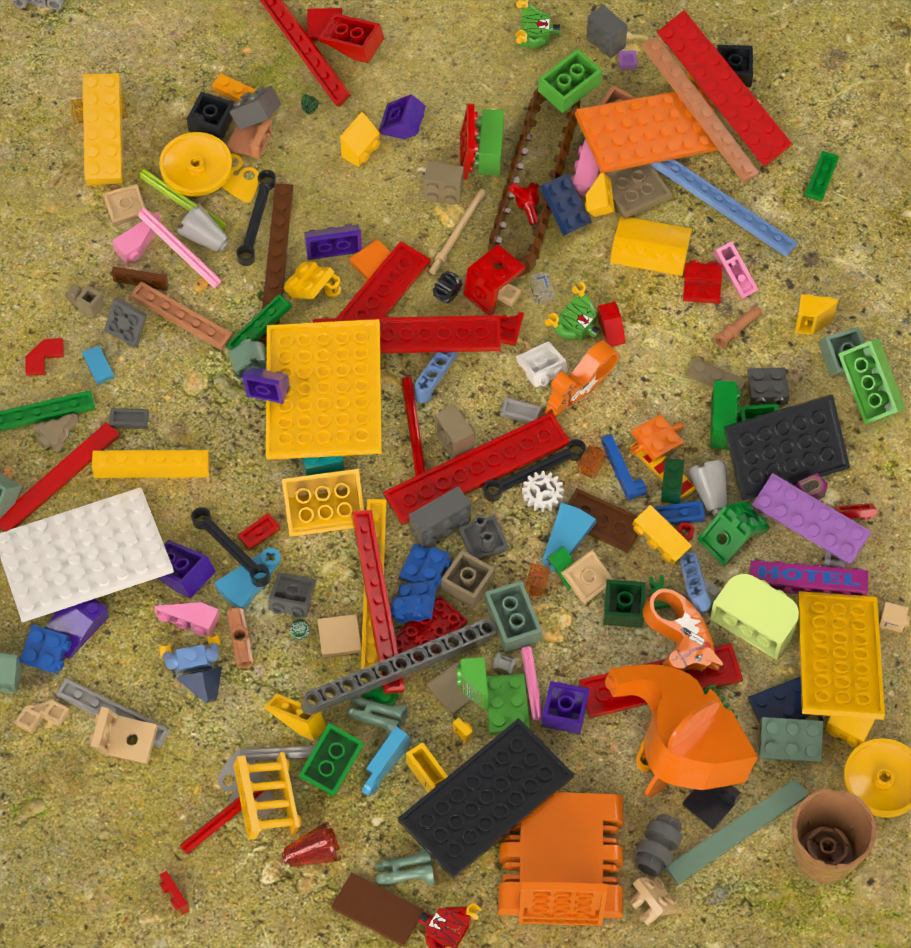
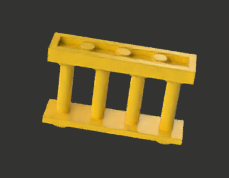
(250, 806)

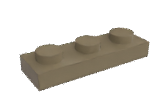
(708, 373)

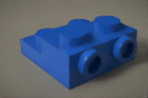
(425, 565)
(414, 602)
(45, 649)

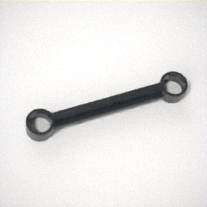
(256, 217)
(543, 465)
(231, 547)

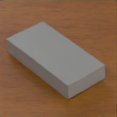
(520, 410)

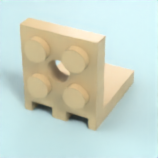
(113, 734)

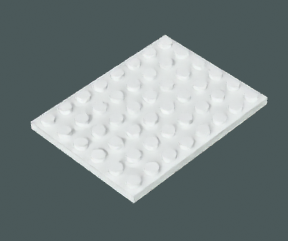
(83, 554)

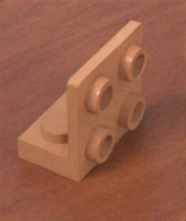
(251, 140)

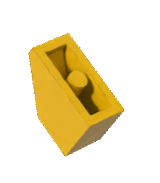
(599, 197)

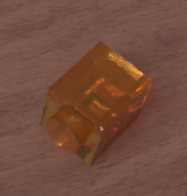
(591, 461)
(537, 580)

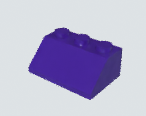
(333, 241)

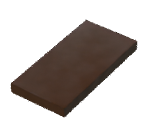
(613, 523)
(377, 909)

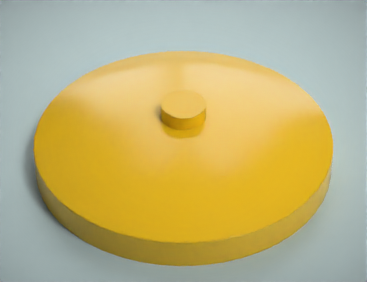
(195, 164)
(880, 776)

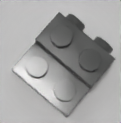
(767, 386)
(291, 595)

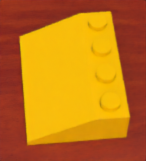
(651, 245)
(322, 501)

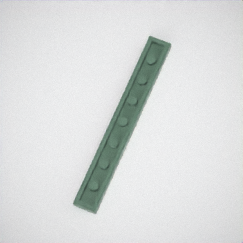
(736, 831)

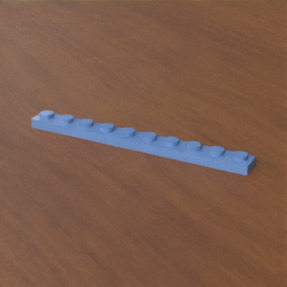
(727, 206)

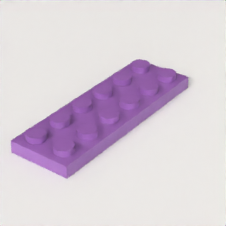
(811, 519)

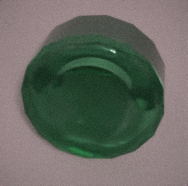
(309, 104)
(299, 629)

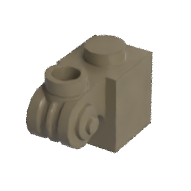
(88, 300)

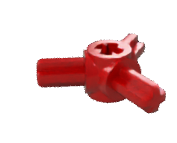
(527, 200)

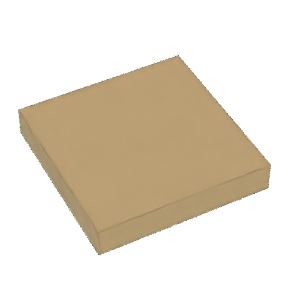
(124, 204)
(587, 576)
(339, 635)

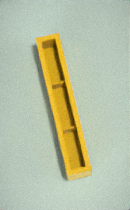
(151, 464)
(425, 767)

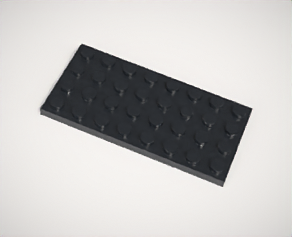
(485, 798)

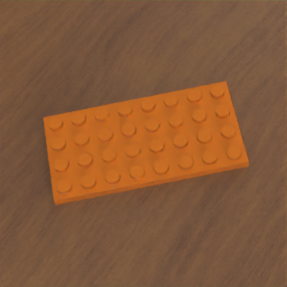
(643, 131)

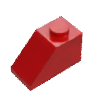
(611, 324)

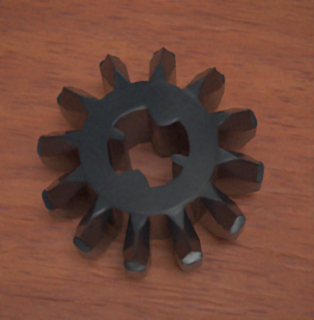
(447, 287)

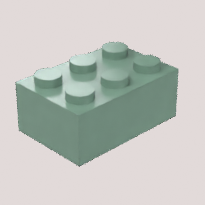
(513, 616)
(790, 739)

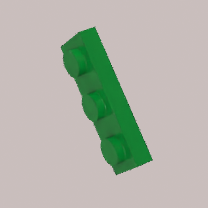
(822, 176)

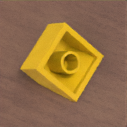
(359, 140)
(850, 729)

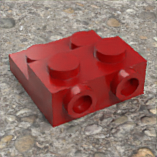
(702, 282)

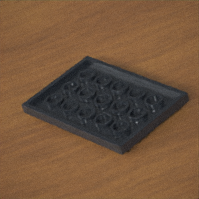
(788, 444)

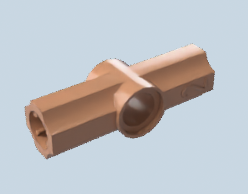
(241, 647)

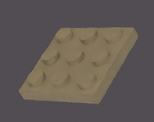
(637, 189)

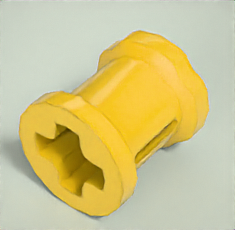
(333, 285)

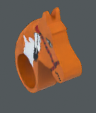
(585, 377)
(689, 632)

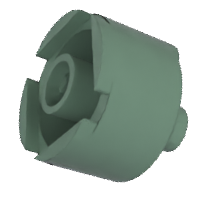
(246, 356)

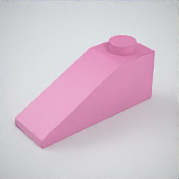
(134, 241)
(735, 269)

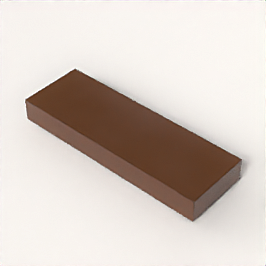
(134, 277)

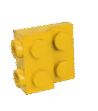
(307, 280)

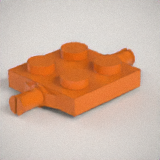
(657, 437)

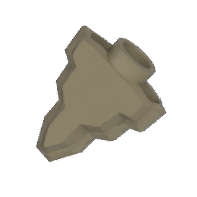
(55, 432)

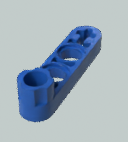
(631, 488)

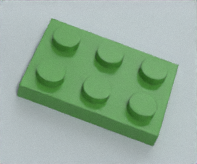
(506, 701)

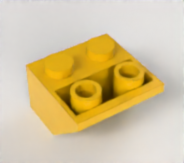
(814, 313)

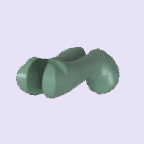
(398, 713)
(394, 865)

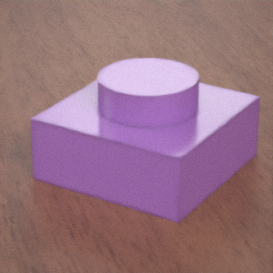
(627, 59)

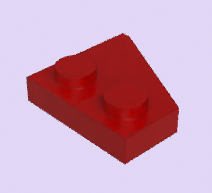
(510, 328)

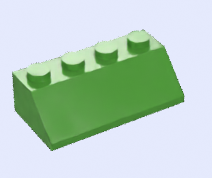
(872, 381)

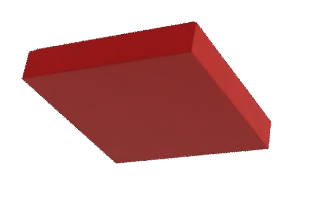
(318, 19)

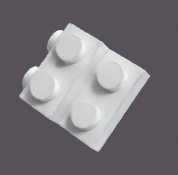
(542, 364)

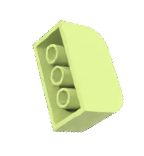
(756, 613)

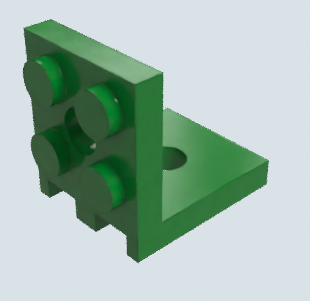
(738, 523)

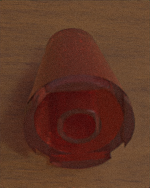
(313, 848)

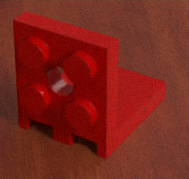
(485, 281)

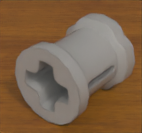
(505, 663)

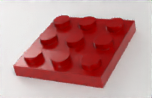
(468, 146)

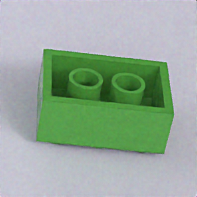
(570, 80)
(490, 142)

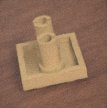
(653, 892)

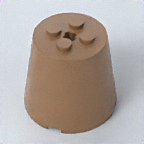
(832, 823)

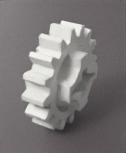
(544, 494)

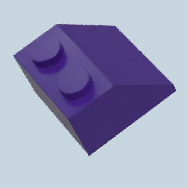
(402, 117)
(266, 385)
(565, 707)

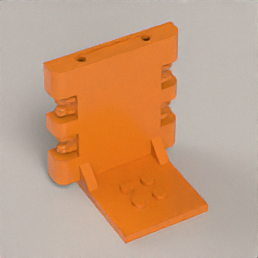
(564, 862)

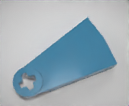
(568, 531)
(237, 585)
(386, 758)

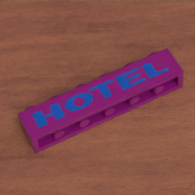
(807, 578)

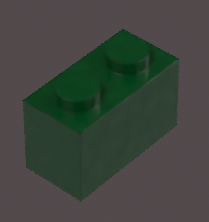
(672, 481)

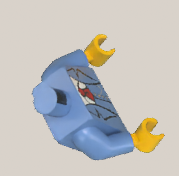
(191, 658)

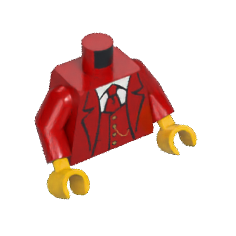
(448, 925)

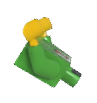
(534, 26)
(577, 318)

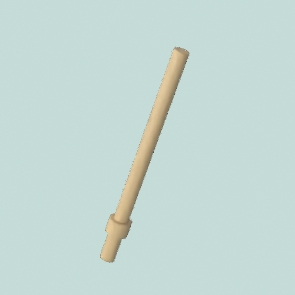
(441, 256)

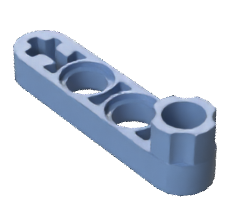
(424, 392)
(700, 601)

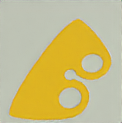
(238, 185)

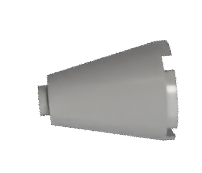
(203, 230)
(710, 484)

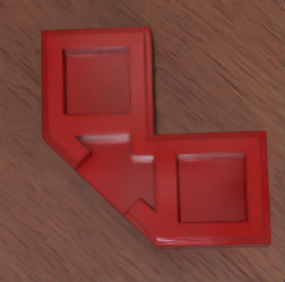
(46, 349)

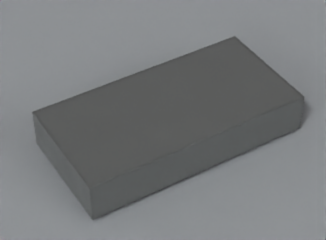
(129, 418)

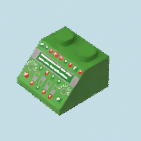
(473, 680)

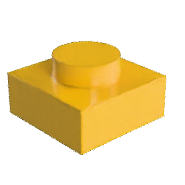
(463, 730)

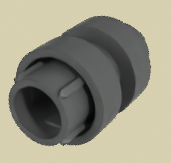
(662, 836)

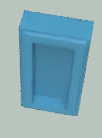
(98, 365)

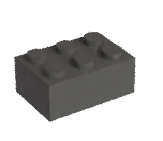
(440, 517)

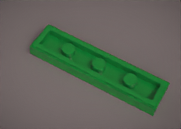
(258, 325)

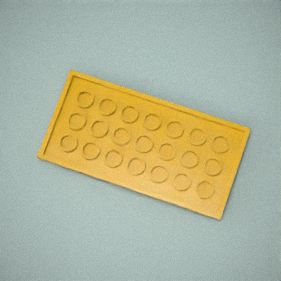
(840, 655)

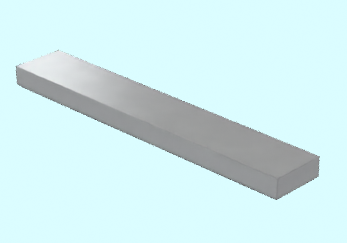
(92, 703)

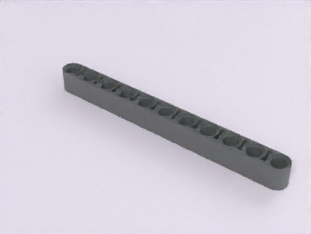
(393, 672)

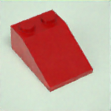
(353, 37)

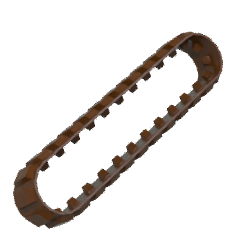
(529, 260)

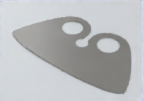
(256, 777)

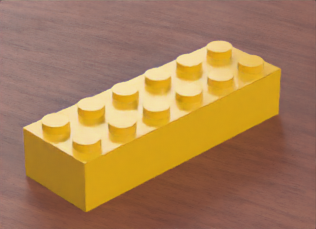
(103, 129)

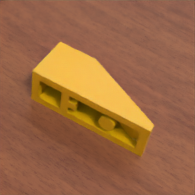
(291, 714)

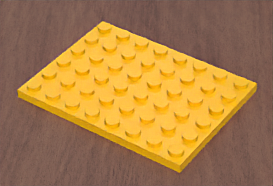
(331, 392)

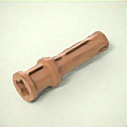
(732, 330)

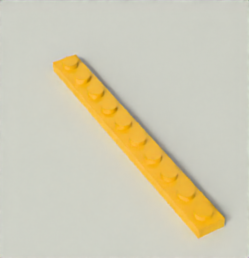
(368, 652)

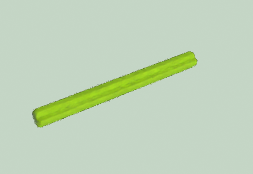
(180, 199)

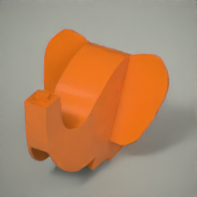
(690, 732)

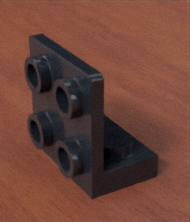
(712, 804)

